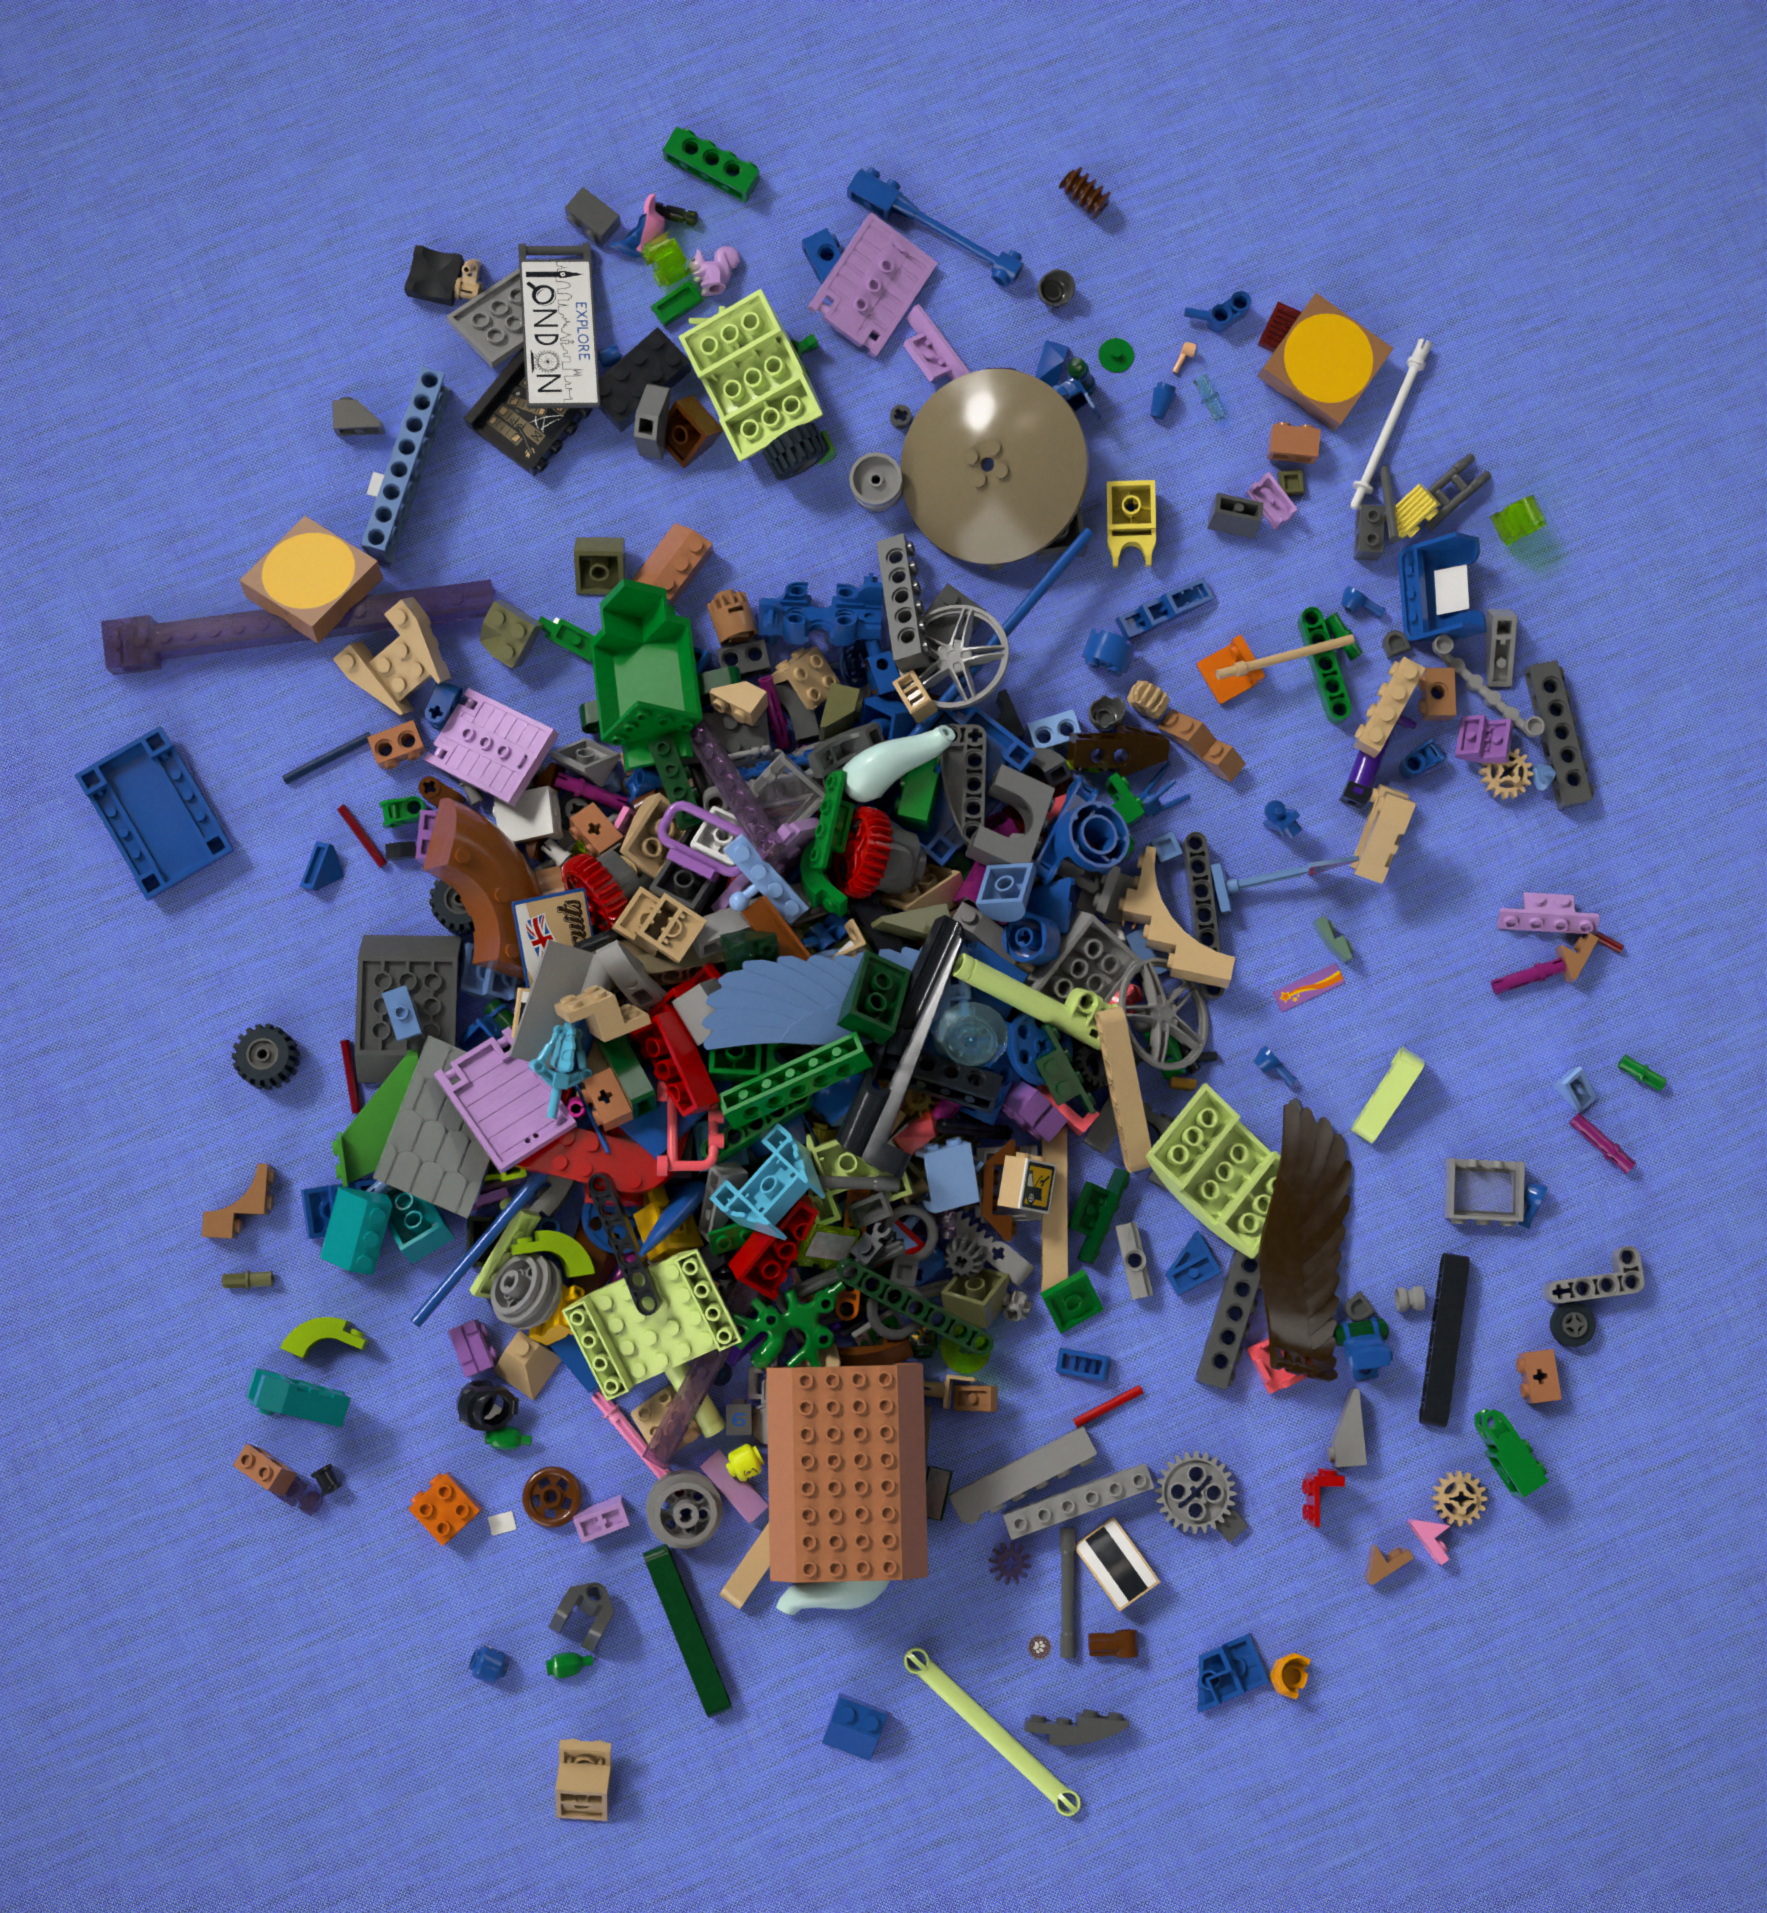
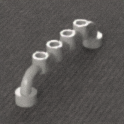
(1532, 726)

